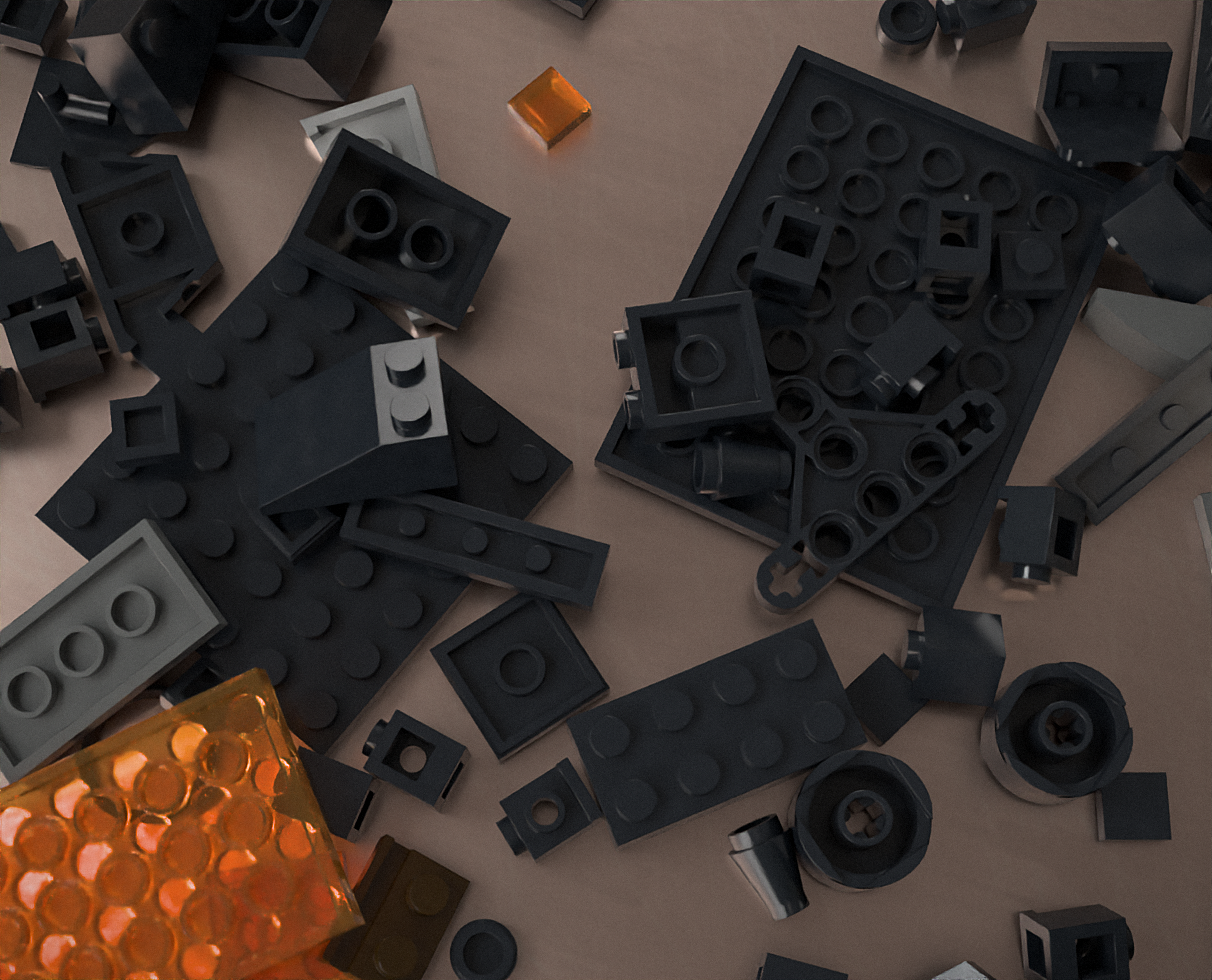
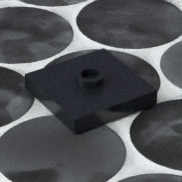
(519, 672)

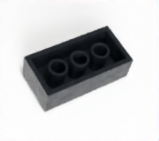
(714, 734)

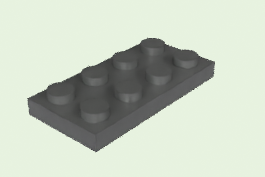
(96, 646)

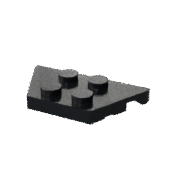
(136, 234)

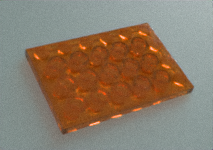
(171, 850)

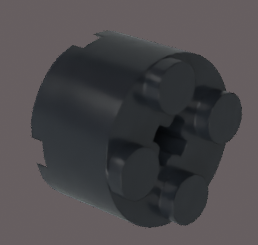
(1092, 730)
(898, 829)

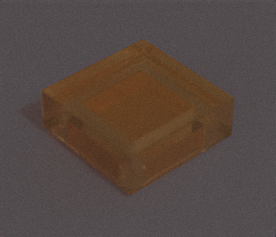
(549, 108)

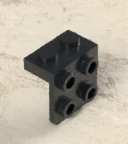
(1107, 102)

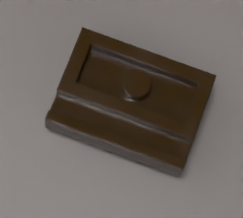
(405, 914)

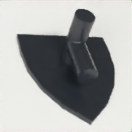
(70, 114)

